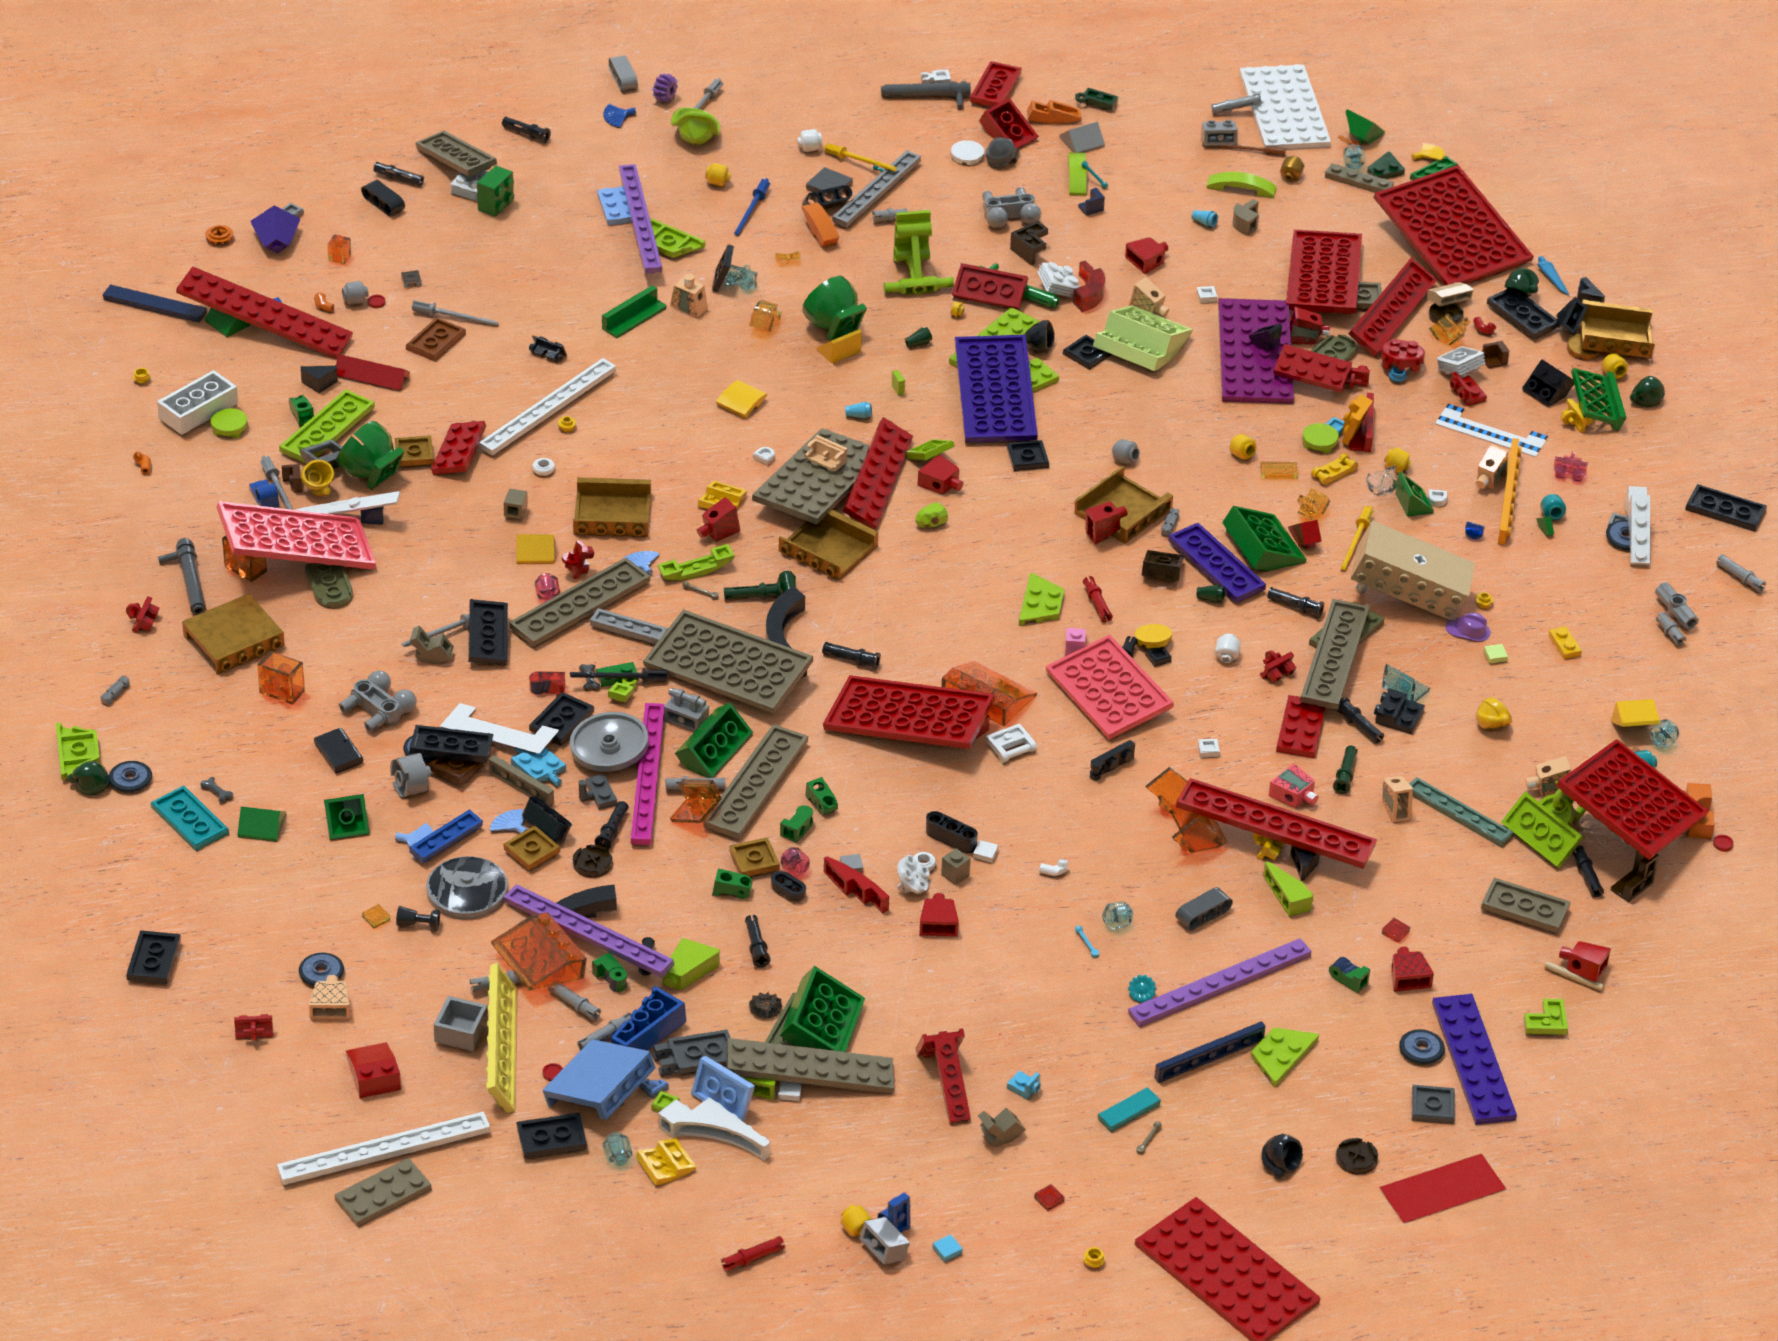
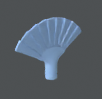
(643, 559)
(509, 821)
(415, 836)

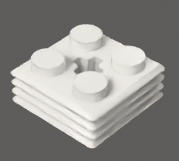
(466, 185)
(1058, 279)
(1461, 361)

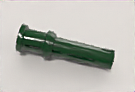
(762, 590)
(1345, 774)

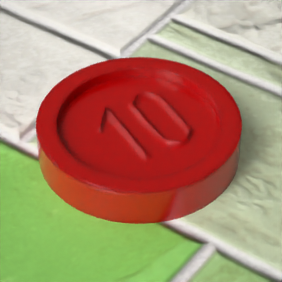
(376, 301)
(1723, 842)
(551, 1070)

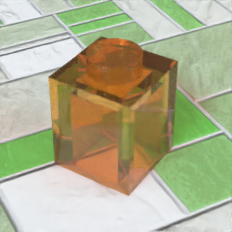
(339, 249)

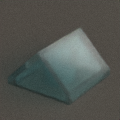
(1404, 683)

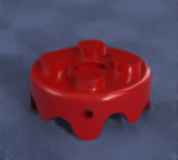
(1403, 354)

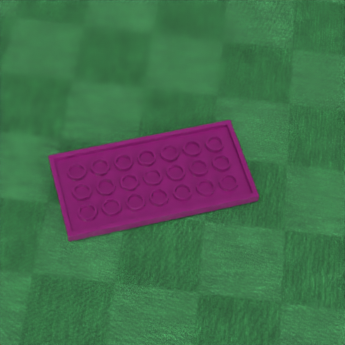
(1244, 364)

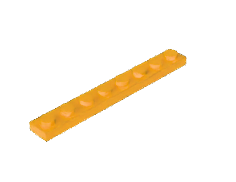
(1509, 496)

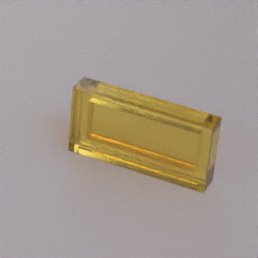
(1279, 470)

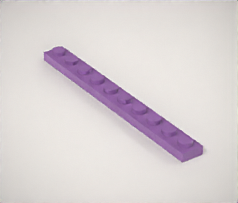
(640, 219)
(591, 931)
(1219, 982)

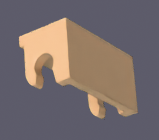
(826, 453)

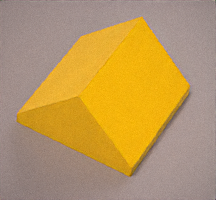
(842, 347)
(535, 548)
(1635, 713)

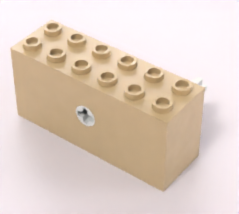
(1412, 571)

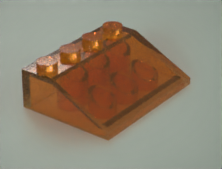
(1009, 695)
(540, 952)

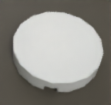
(967, 152)

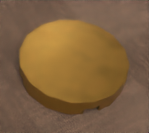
(1575, 349)

